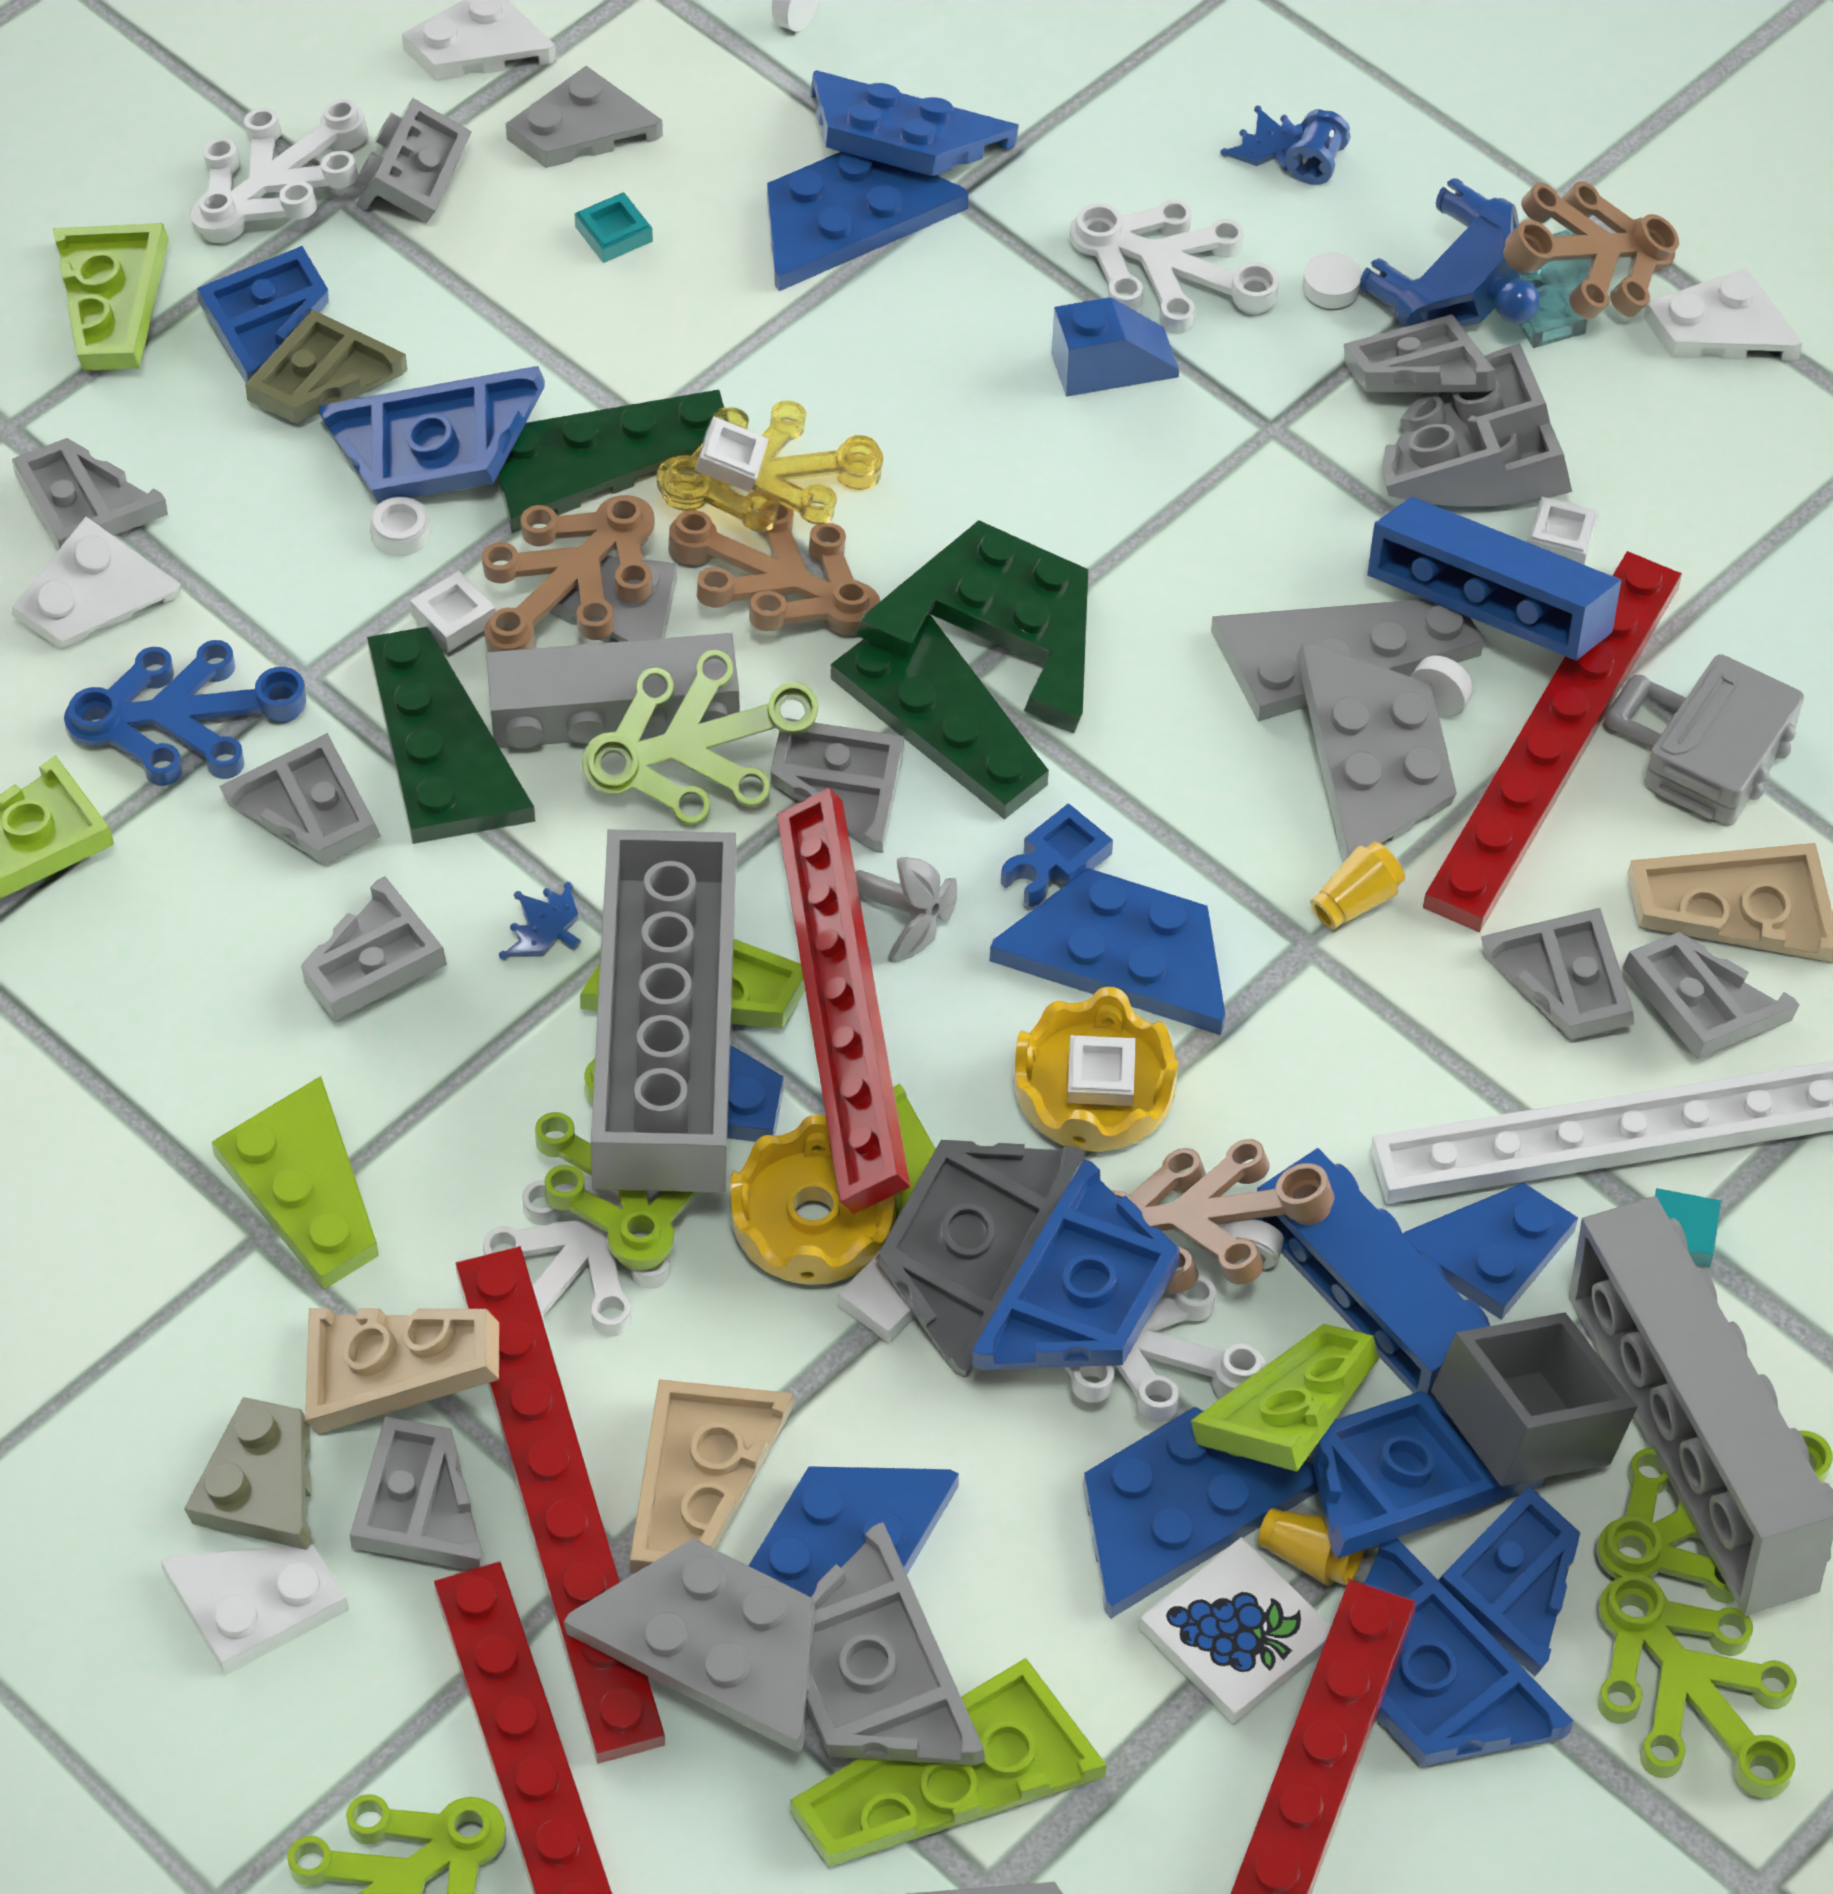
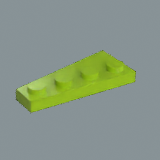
(1028, 1751)

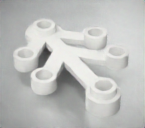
(223, 211)
(1107, 234)
(578, 1245)
(1172, 1351)

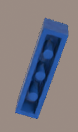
(1494, 578)
(1377, 1279)

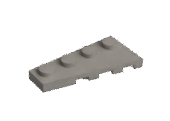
(1388, 634)

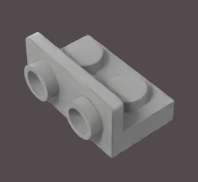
(415, 160)

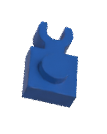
(1058, 851)

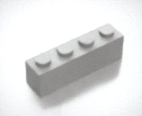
(587, 688)

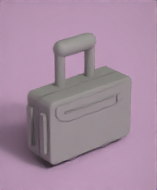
(1718, 739)

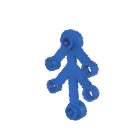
(178, 708)

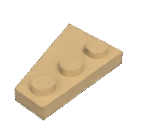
(1739, 897)
(391, 1362)
(701, 1462)

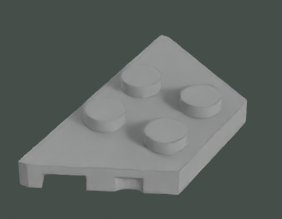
(1375, 746)
(711, 1635)
(878, 1669)

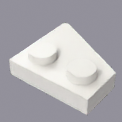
(475, 39)
(1721, 320)
(90, 586)
(254, 1598)

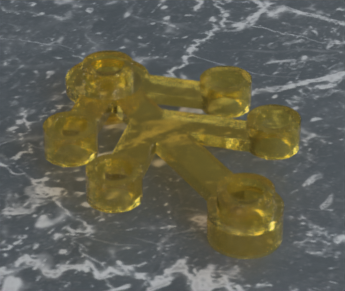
(854, 464)

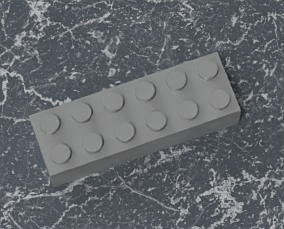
(664, 1012)
(1703, 1405)

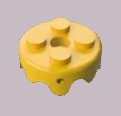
(1044, 1072)
(775, 1237)

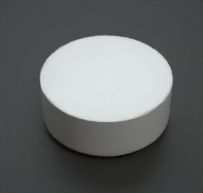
(794, 13)
(1331, 280)
(400, 526)
(1449, 683)
(1265, 1236)

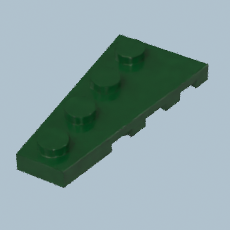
(945, 715)

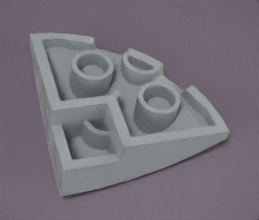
(1479, 444)

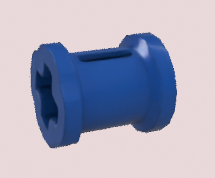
(1318, 147)

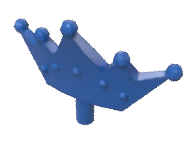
(1269, 140)
(545, 924)

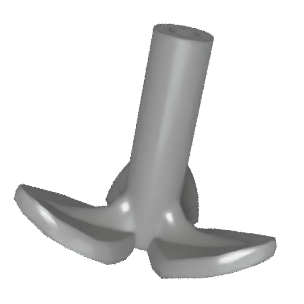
(916, 894)

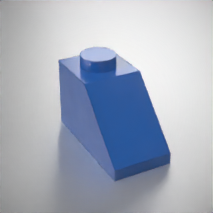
(1108, 347)

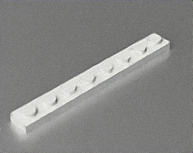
(1604, 1132)

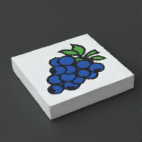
(1236, 1630)

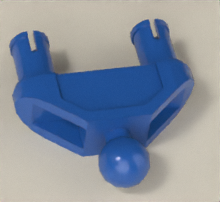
(1468, 276)

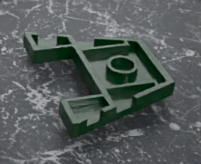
(1007, 596)

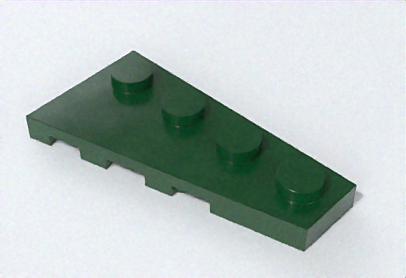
(602, 449)
(440, 746)

